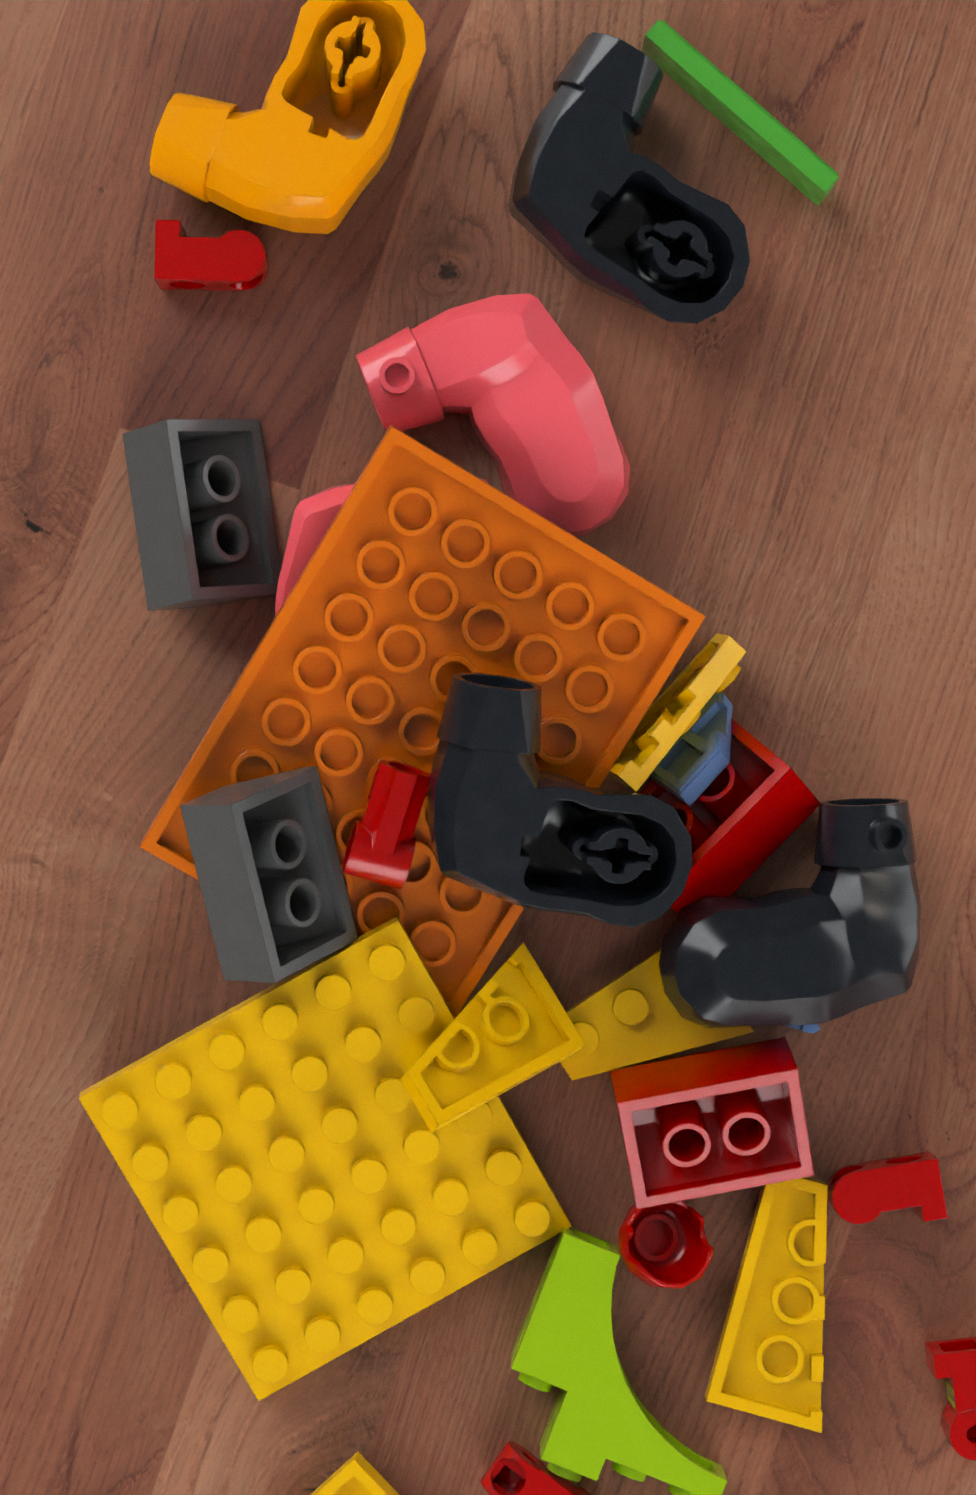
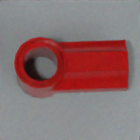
(383, 841)

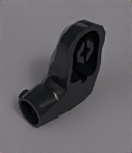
(615, 212)
(537, 831)
(811, 949)

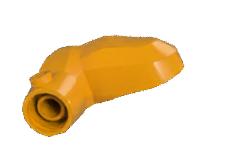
(319, 127)

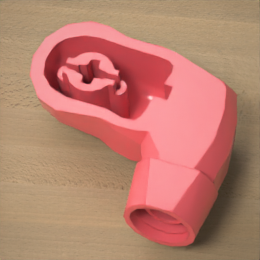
(525, 399)

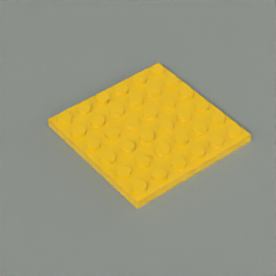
(303, 1170)

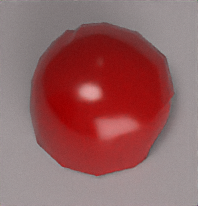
(665, 1245)

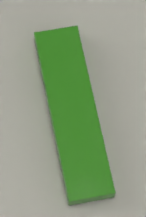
(739, 112)

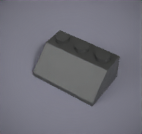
(202, 512)
(269, 875)

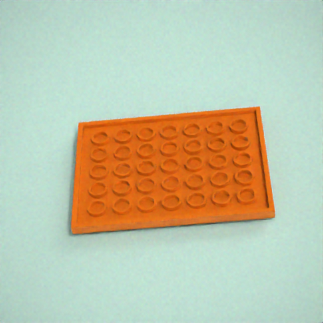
(403, 592)

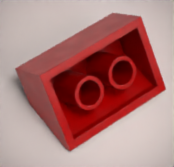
(738, 817)
(712, 1122)

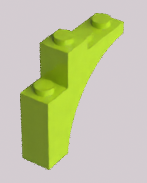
(597, 1412)

